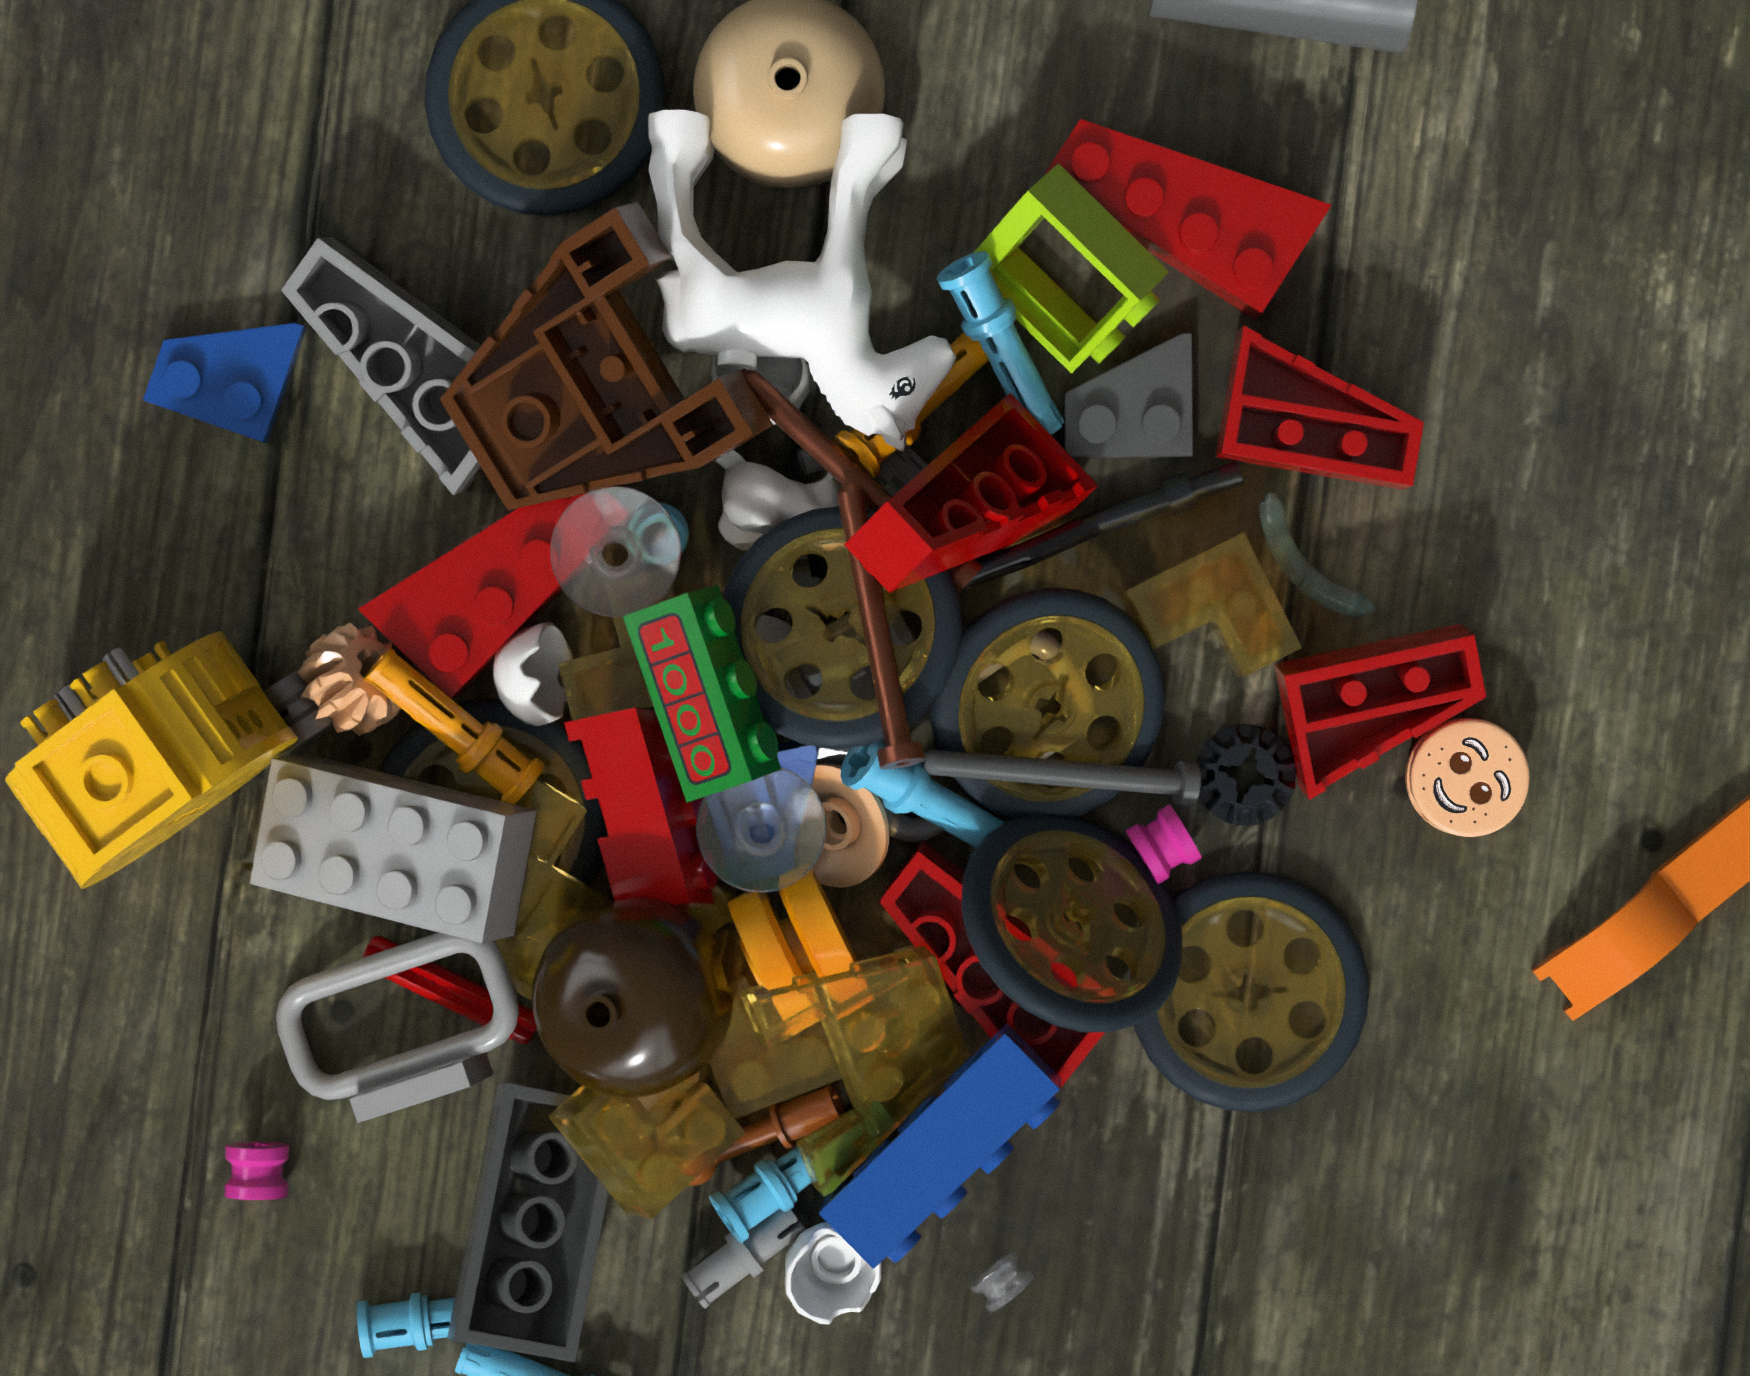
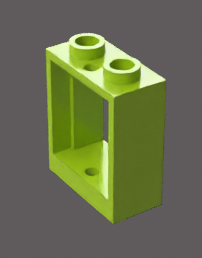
(1101, 239)

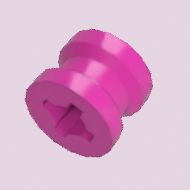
(1163, 843)
(256, 1170)

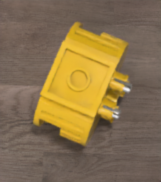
(144, 752)

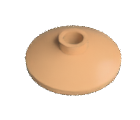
(852, 850)

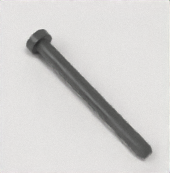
(1181, 783)

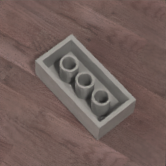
(393, 847)

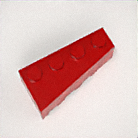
(1194, 215)
(974, 498)
(927, 907)

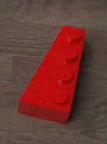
(473, 597)

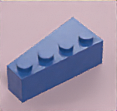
(942, 1148)

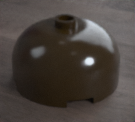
(631, 997)

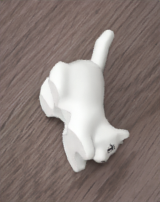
(761, 498)

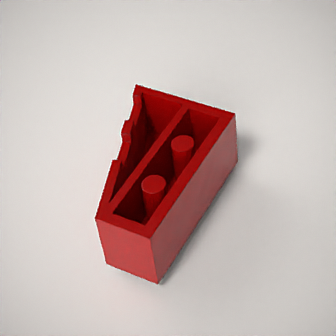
(1373, 696)

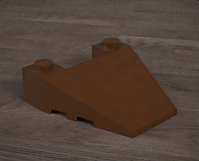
(574, 388)

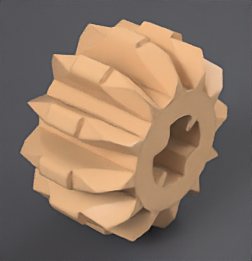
(337, 683)

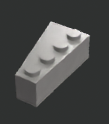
(392, 346)

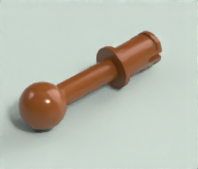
(786, 1123)

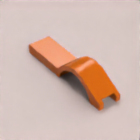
(1655, 917)

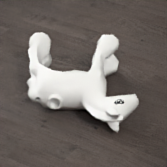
(793, 306)

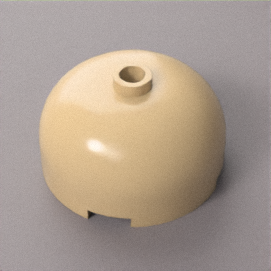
(775, 132)

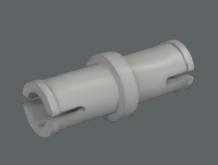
(737, 1259)

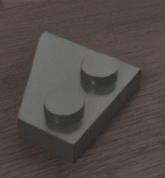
(1135, 407)

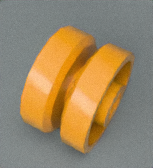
(796, 945)

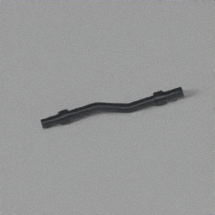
(1177, 495)

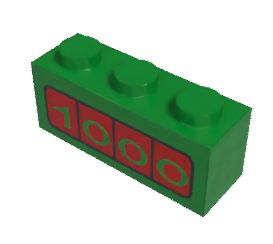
(703, 692)

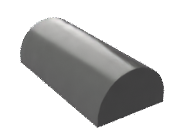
(1353, 23)
(528, 1234)

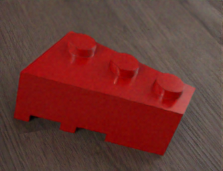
(1308, 421)
(648, 822)

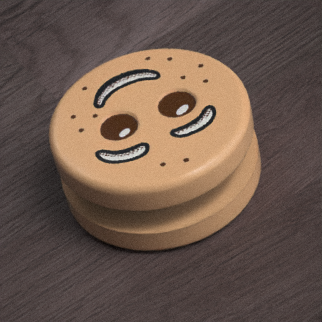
(1467, 777)

